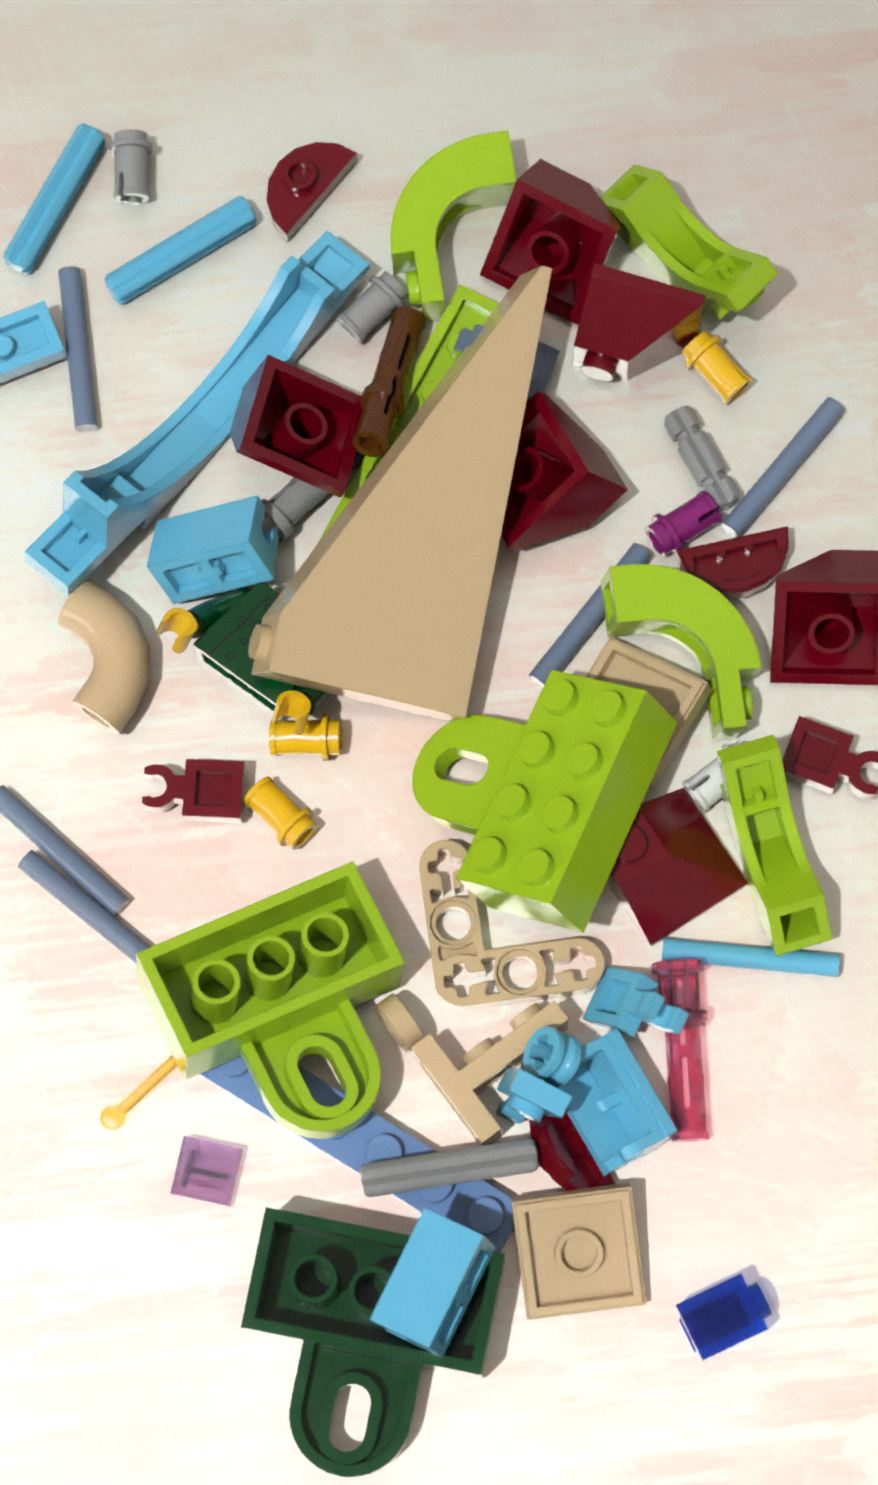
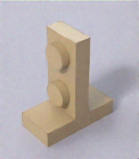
(483, 1067)

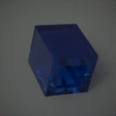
(723, 1317)

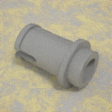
(131, 166)
(372, 306)

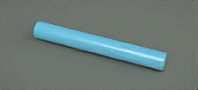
(752, 957)

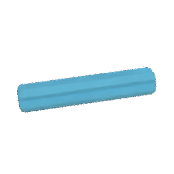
(54, 198)
(180, 249)

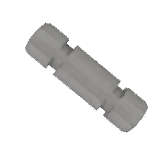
(701, 457)

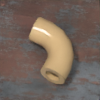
(117, 650)

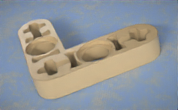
(470, 953)

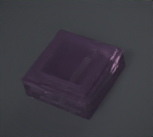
(206, 1172)

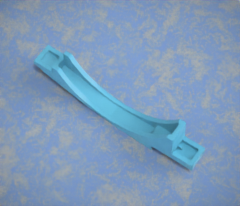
(131, 490)

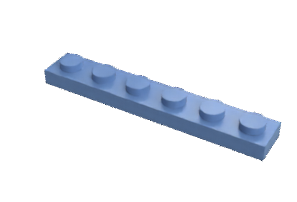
(374, 1140)

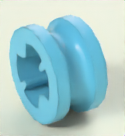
(552, 1055)

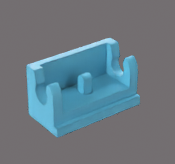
(213, 550)
(615, 1105)
(433, 1282)

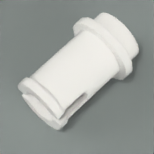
(705, 784)

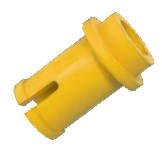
(716, 366)
(319, 738)
(281, 814)

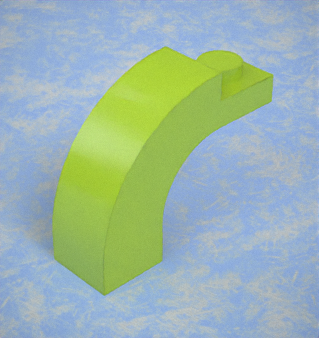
(446, 187)
(681, 247)
(697, 618)
(770, 846)

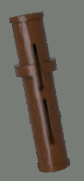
(384, 398)

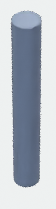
(77, 349)
(782, 467)
(581, 625)
(62, 853)
(82, 905)

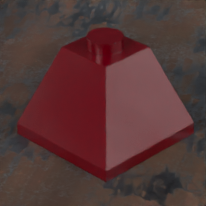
(557, 225)
(633, 324)
(298, 425)
(557, 479)
(827, 620)
(671, 867)

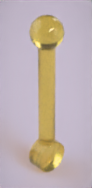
(114, 1117)

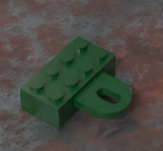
(318, 1289)

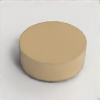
(399, 1022)

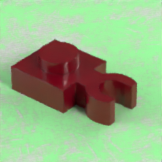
(821, 757)
(207, 790)

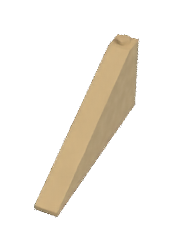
(407, 569)

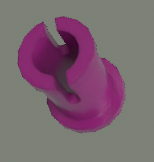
(682, 524)

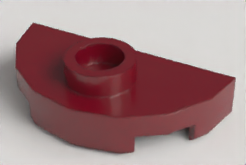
(304, 181)
(738, 564)
(565, 1155)

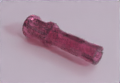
(691, 1120)

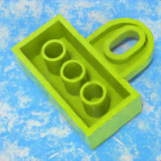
(552, 794)
(278, 988)

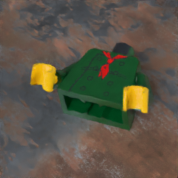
(223, 644)

